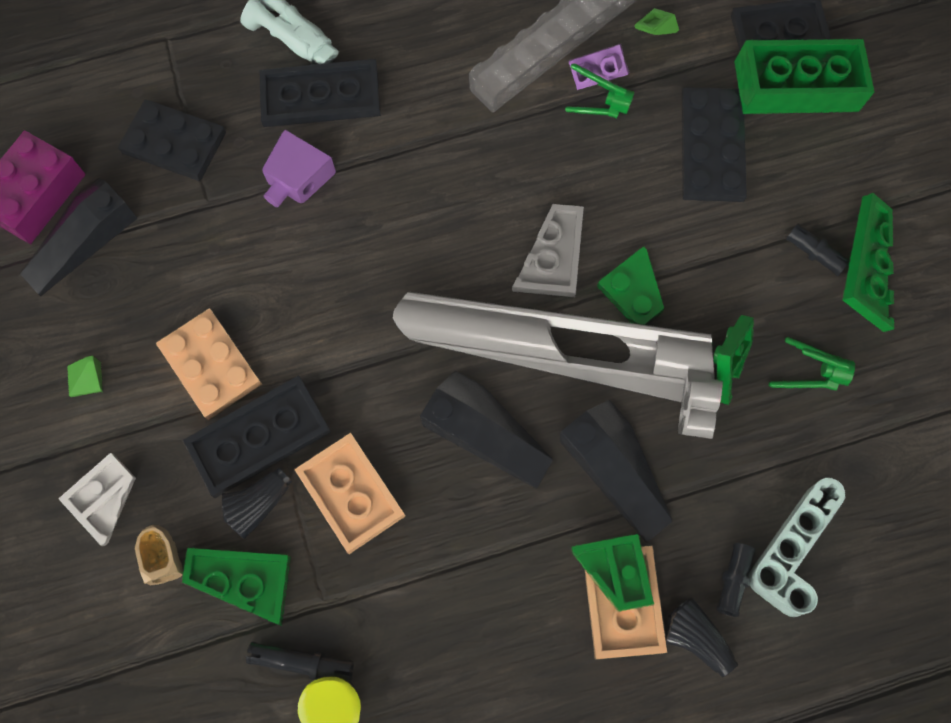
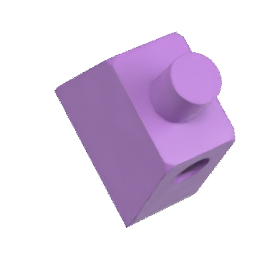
(295, 170)

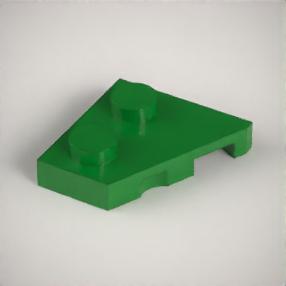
(634, 289)
(733, 353)
(618, 571)

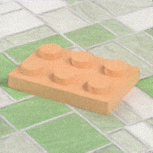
(208, 364)
(349, 493)
(629, 631)

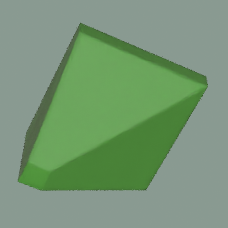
(658, 23)
(85, 377)

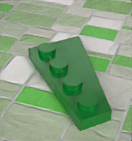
(871, 264)

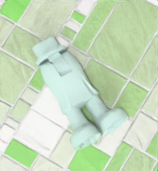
(291, 28)

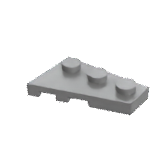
(554, 259)

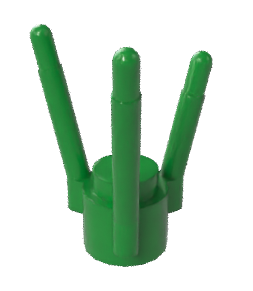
(618, 97)
(834, 368)

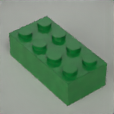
(803, 76)

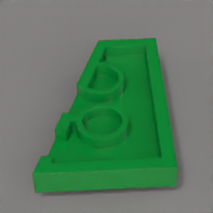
(241, 578)

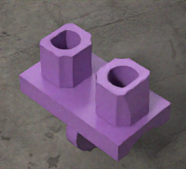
(606, 63)

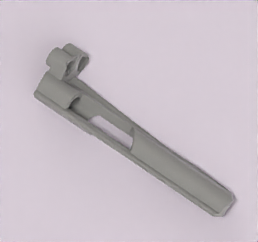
(660, 362)

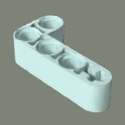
(801, 542)

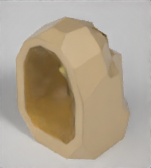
(157, 556)

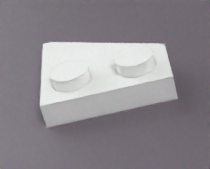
(100, 497)

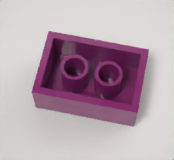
(34, 185)

